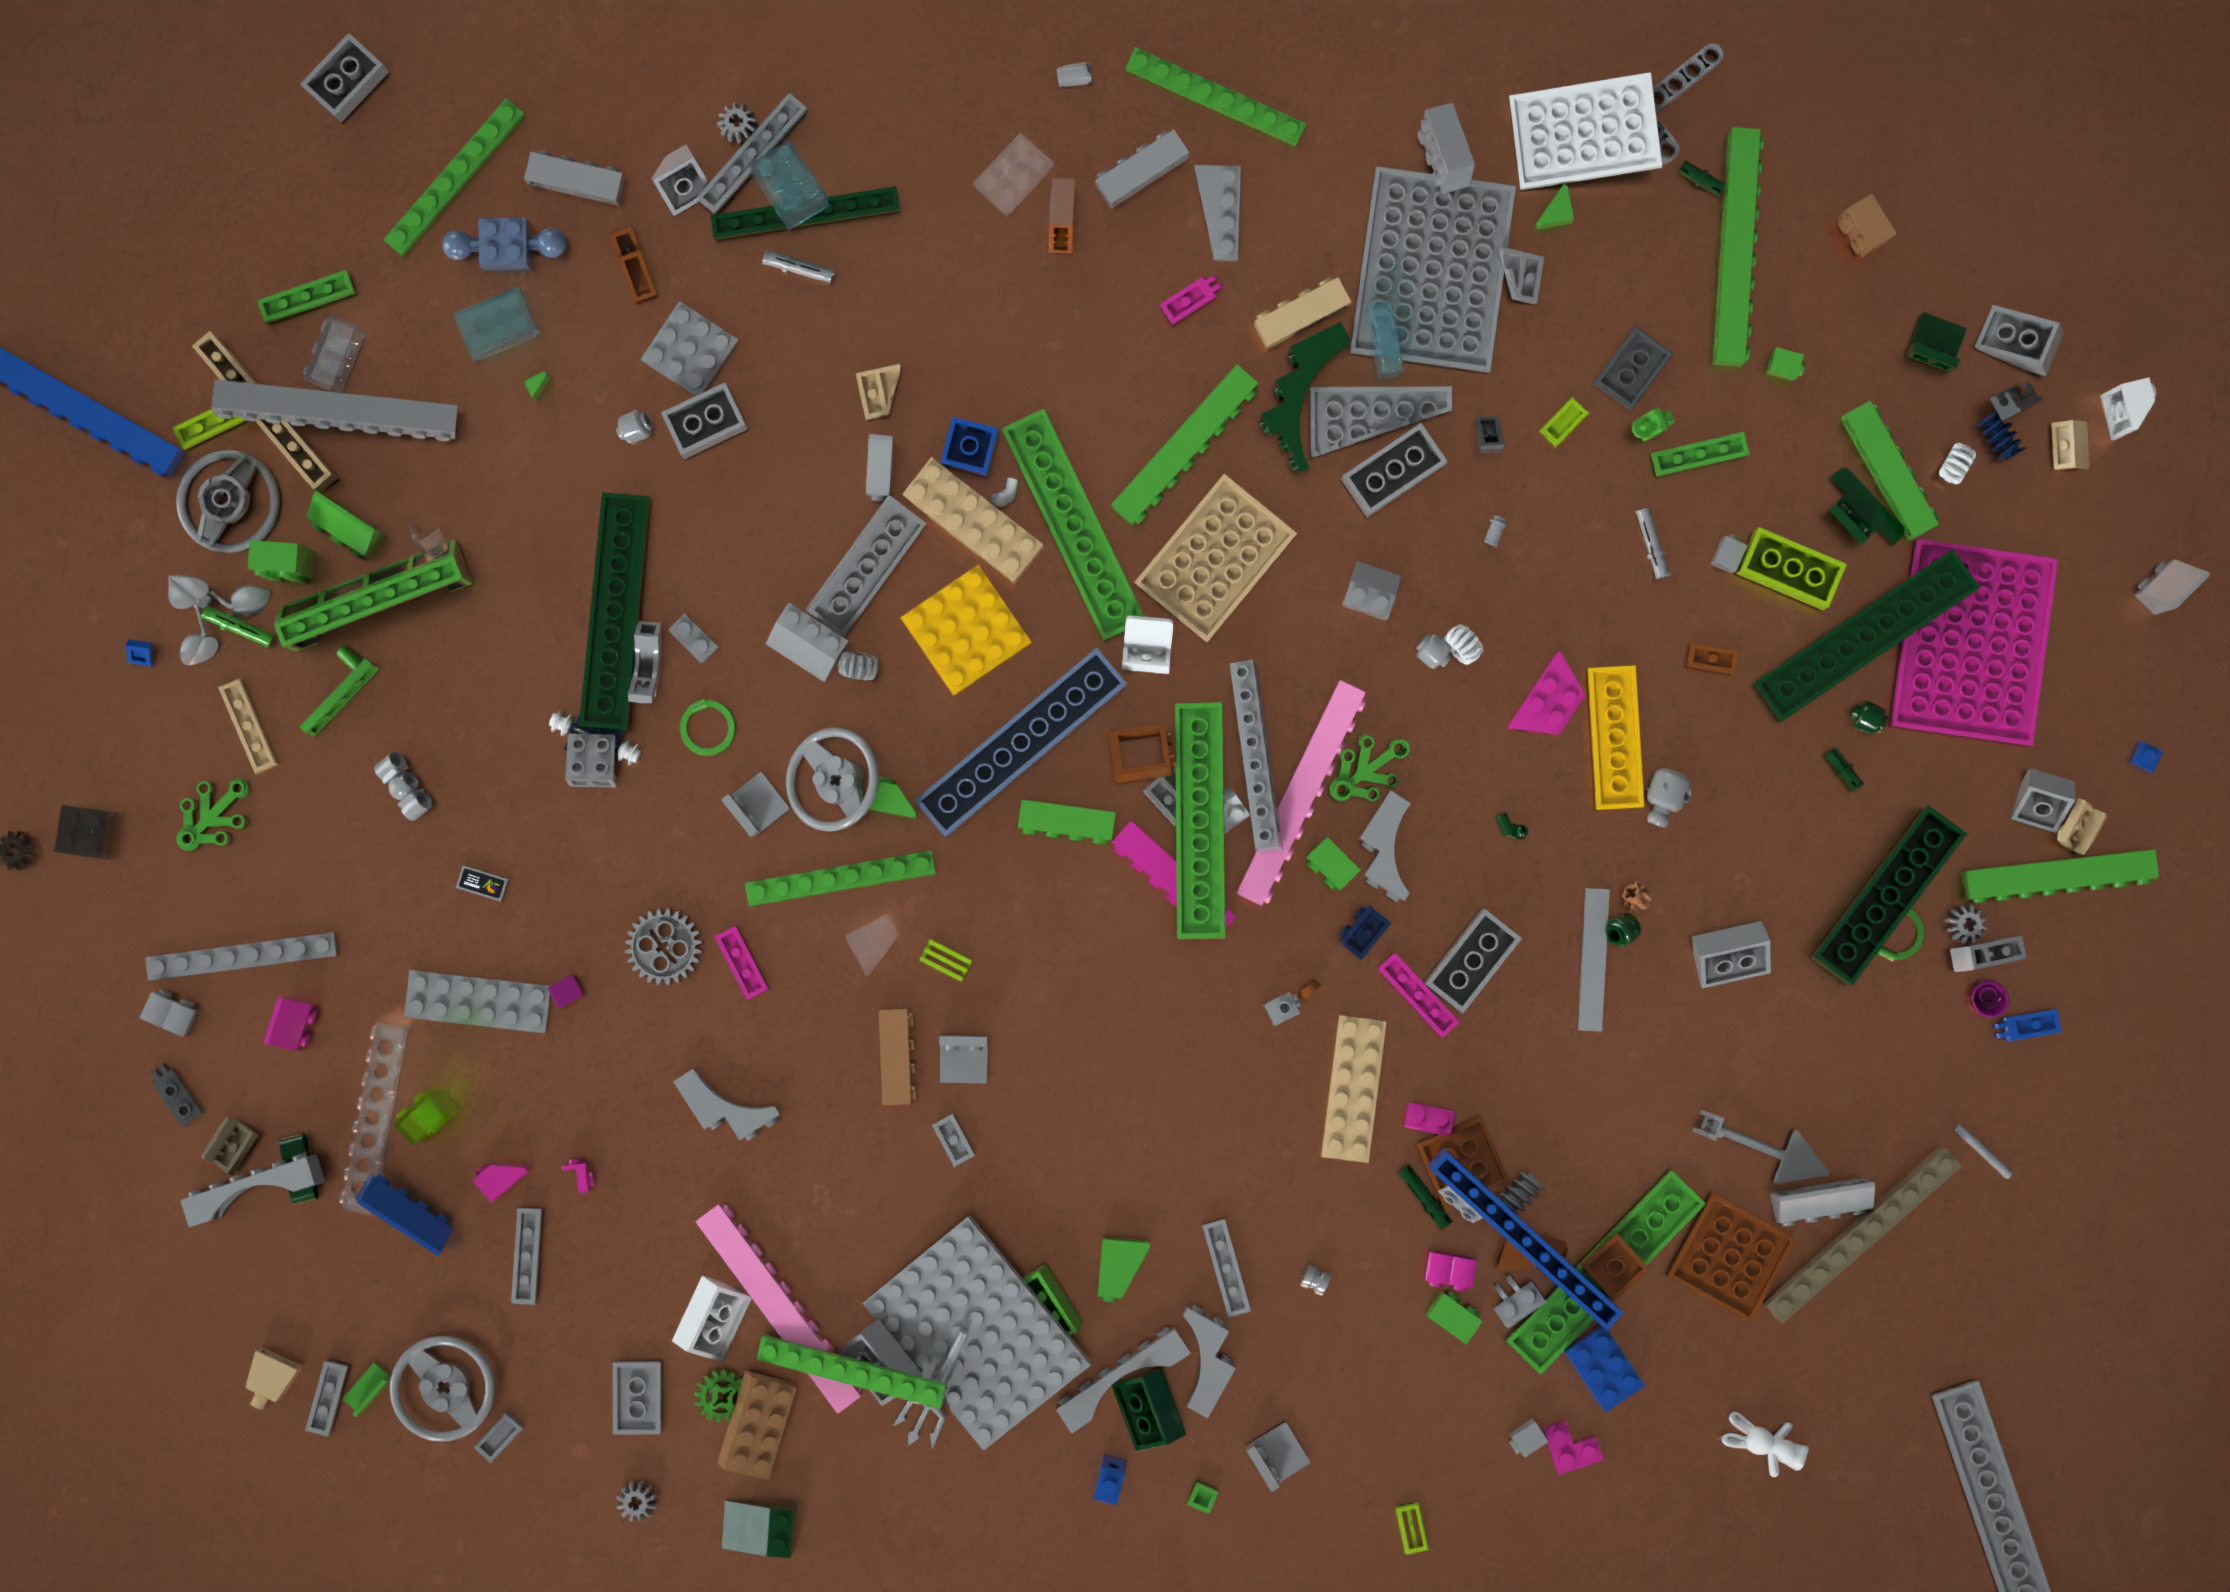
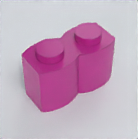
(1451, 1270)

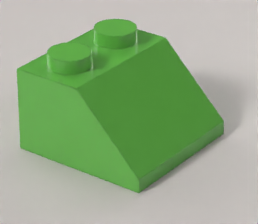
(892, 800)

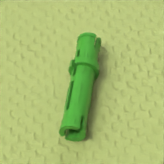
(237, 626)

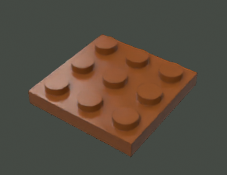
(1473, 1148)

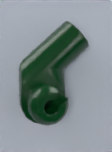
(1510, 829)

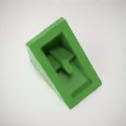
(1558, 212)

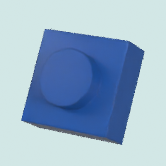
(139, 652)
(2146, 757)

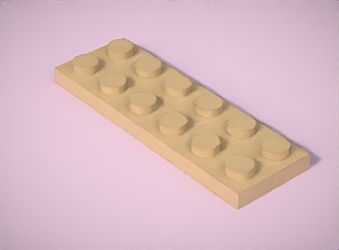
(1353, 1089)

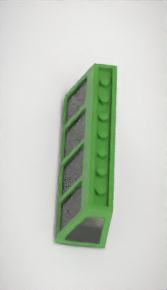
(367, 594)

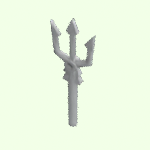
(942, 1376)

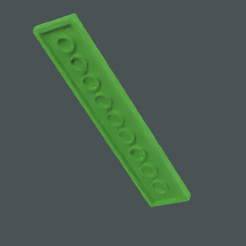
(1072, 523)
(1200, 821)
(1646, 1231)

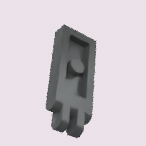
(176, 1095)

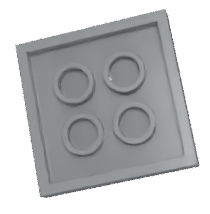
(689, 349)

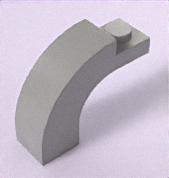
(647, 662)

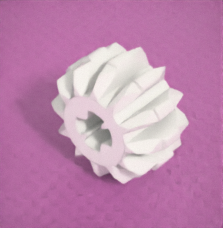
(1957, 463)
(1464, 644)

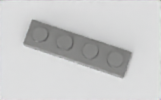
(526, 1255)
(1226, 1267)

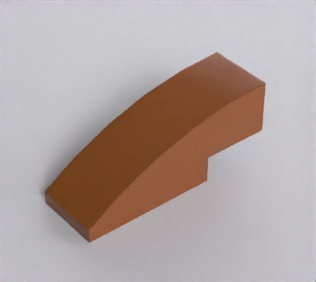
(633, 263)

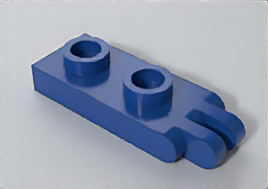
(2029, 1025)

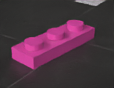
(741, 962)

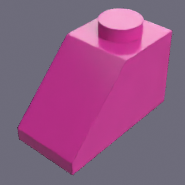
(498, 1178)

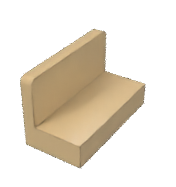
(2070, 445)

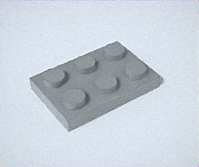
(637, 1397)

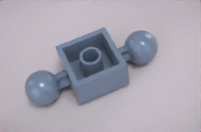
(504, 244)

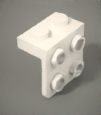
(1147, 644)

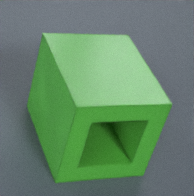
(1785, 364)

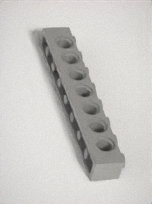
(1256, 756)

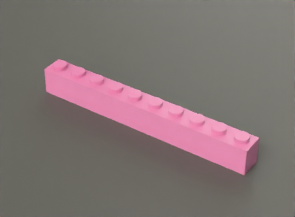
(1303, 788)
(771, 1295)

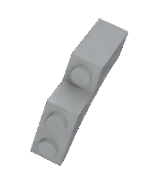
(1380, 836)
(711, 1107)
(1214, 1369)

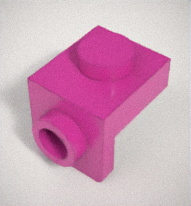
(584, 1177)

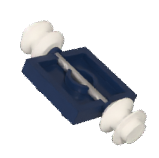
(566, 725)

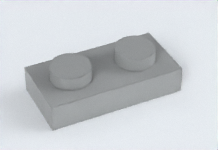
(693, 638)
(953, 1140)

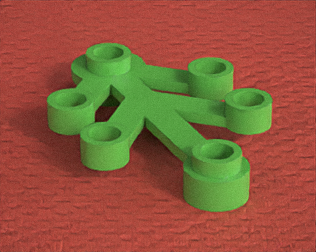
(1365, 770)
(209, 816)

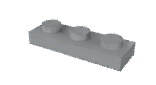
(327, 1398)

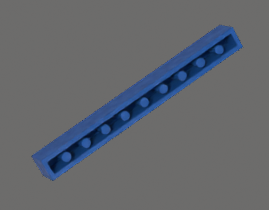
(88, 413)
(1525, 1238)

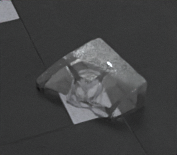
(872, 942)

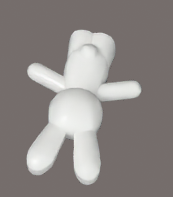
(1762, 1442)

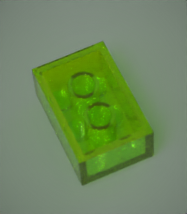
(426, 1116)

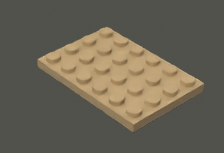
(1215, 558)

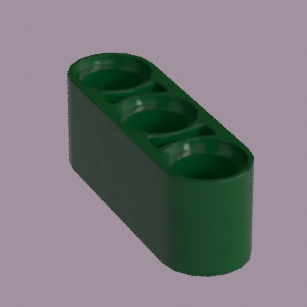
(292, 1146)

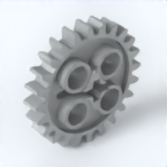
(647, 960)

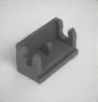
(2013, 401)

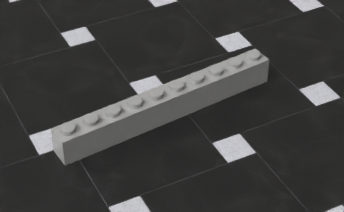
(334, 409)

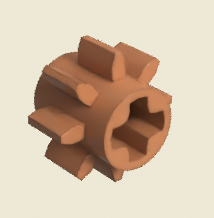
(1636, 897)

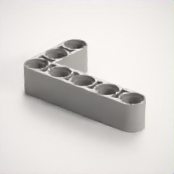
(1685, 82)

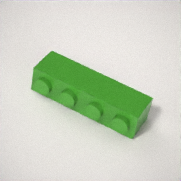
(1066, 820)

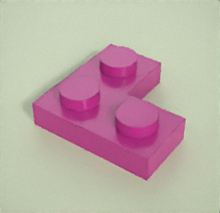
(1569, 1455)

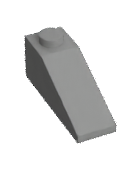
(1988, 953)

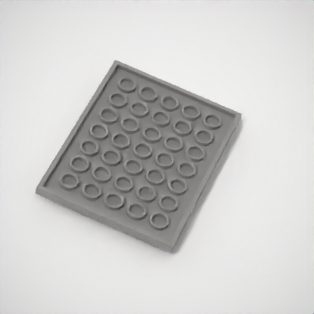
(1436, 266)
(1013, 1345)

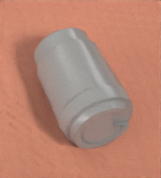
(1074, 74)

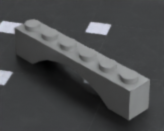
(294, 1176)
(1163, 1351)

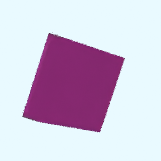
(565, 991)

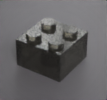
(85, 832)

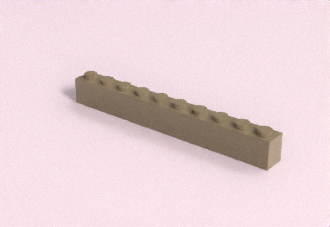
(1861, 1234)

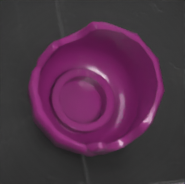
(1990, 998)

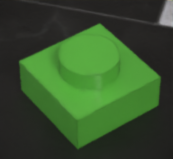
(1202, 1497)

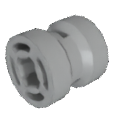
(1314, 1279)

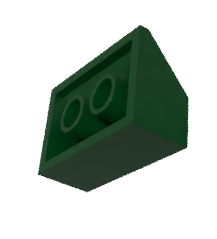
(1149, 1409)

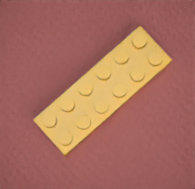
(1615, 737)

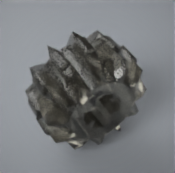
(20, 842)

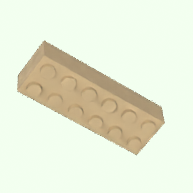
(973, 520)

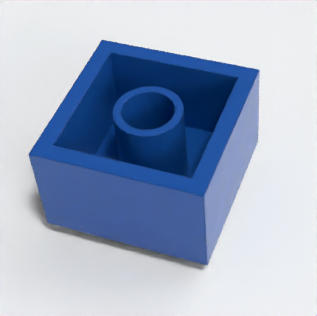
(969, 447)

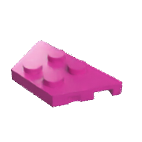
(1550, 700)

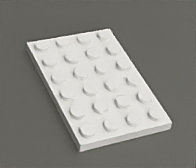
(1585, 131)

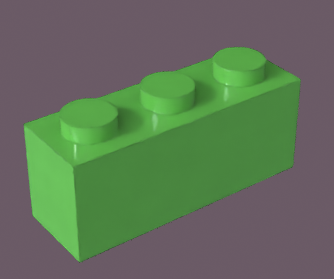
(1052, 1296)

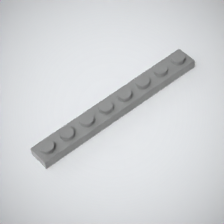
(241, 956)

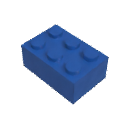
(1603, 1367)

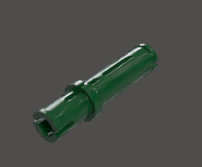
(1427, 1200)

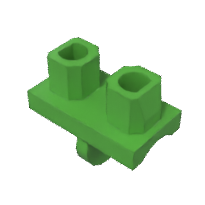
(1652, 424)

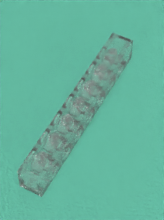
(380, 1131)

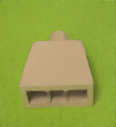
(270, 1377)

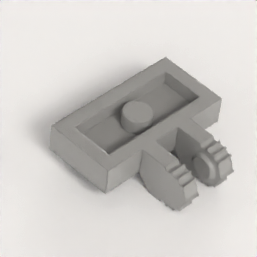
(1520, 1304)

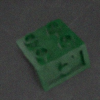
(1936, 342)

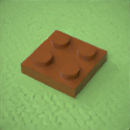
(1614, 1267)

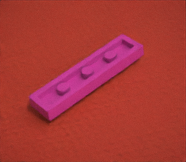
(1418, 995)

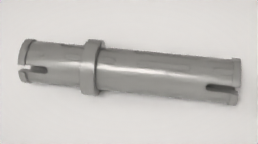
(798, 266)
(1653, 543)

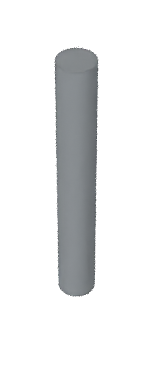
(1983, 1151)

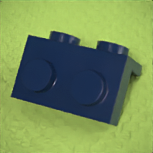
(1364, 931)

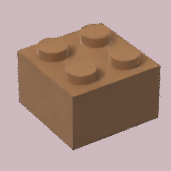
(1866, 226)

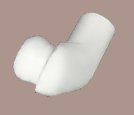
(1006, 496)

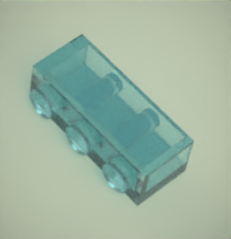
(1384, 340)

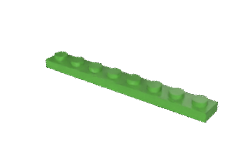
(1215, 96)
(454, 177)
(840, 878)
(851, 1371)

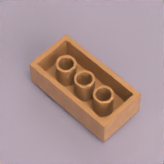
(756, 1425)

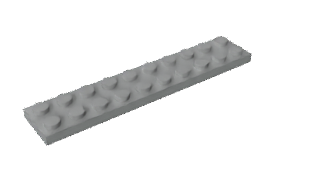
(1990, 1489)

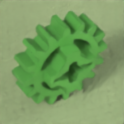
(713, 1400)

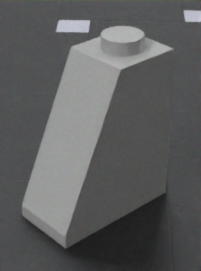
(880, 467)

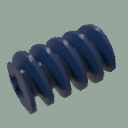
(2001, 436)

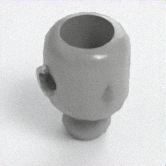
(1667, 793)

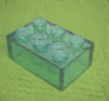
(789, 185)
(496, 324)

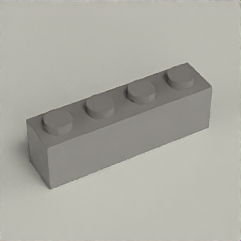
(1142, 168)
(575, 178)

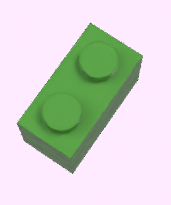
(1332, 864)
(1454, 1317)

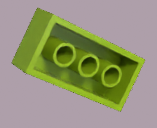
(1791, 568)

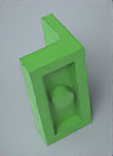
(367, 1388)

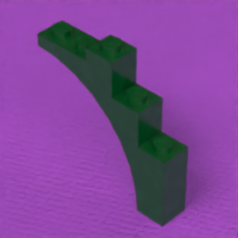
(1309, 358)

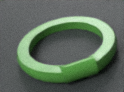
(697, 706)
(1892, 955)

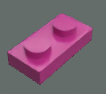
(1430, 1119)

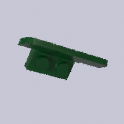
(1862, 511)

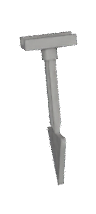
(1797, 1161)

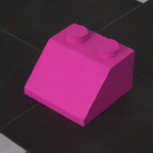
(291, 1023)

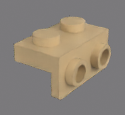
(2081, 827)

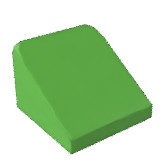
(537, 384)

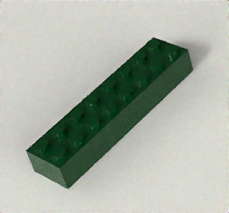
(1888, 895)

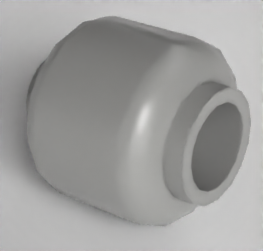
(634, 426)
(1433, 651)

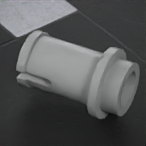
(1495, 531)

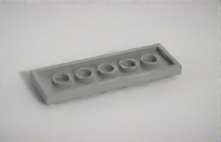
(865, 566)
(477, 1001)

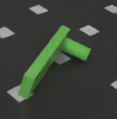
(361, 672)

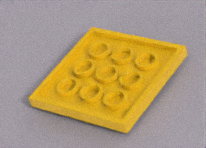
(966, 630)

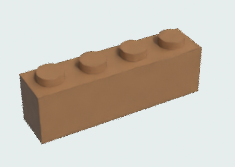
(896, 1056)

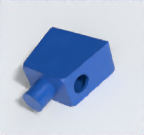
(1110, 1480)

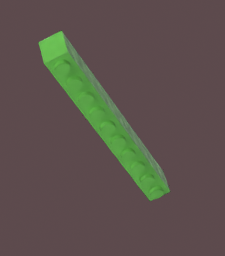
(1737, 247)

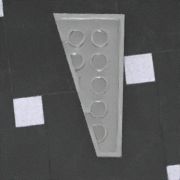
(1359, 413)

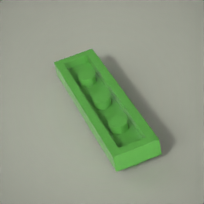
(306, 296)
(1700, 454)

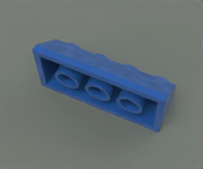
(404, 1214)

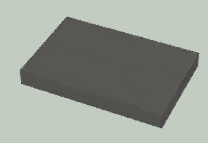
(1633, 368)

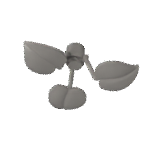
(190, 591)

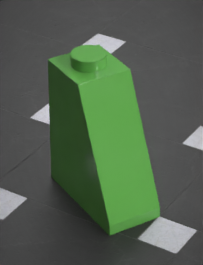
(1118, 1265)

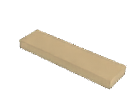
(248, 725)

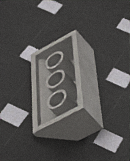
(1823, 1200)

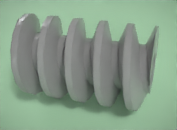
(1522, 1192)

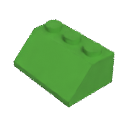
(343, 526)

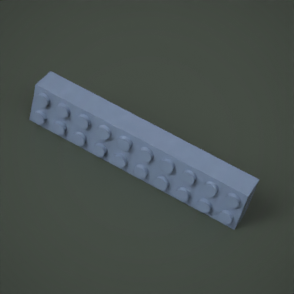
(1021, 742)

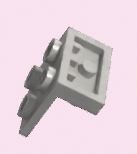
(591, 760)
(756, 805)
(963, 1059)
(1277, 1455)

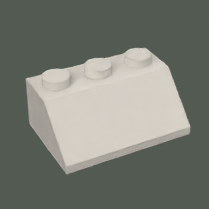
(2127, 406)
(711, 1319)

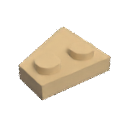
(878, 390)

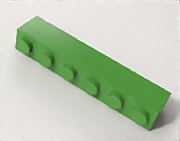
(1890, 470)

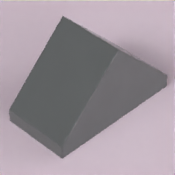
(1489, 435)

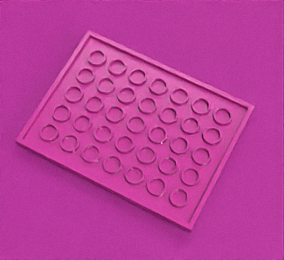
(1984, 658)

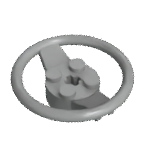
(231, 483)
(828, 771)
(432, 1372)

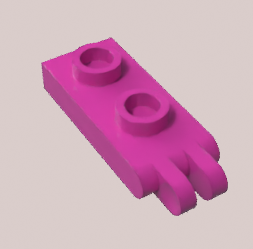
(1190, 299)

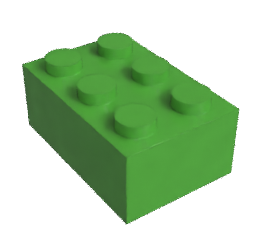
(281, 561)

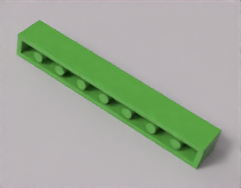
(1184, 445)
(2060, 874)

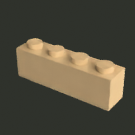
(1302, 313)

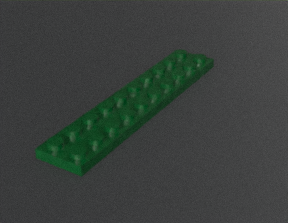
(614, 611)
(1866, 635)

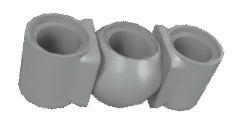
(403, 786)

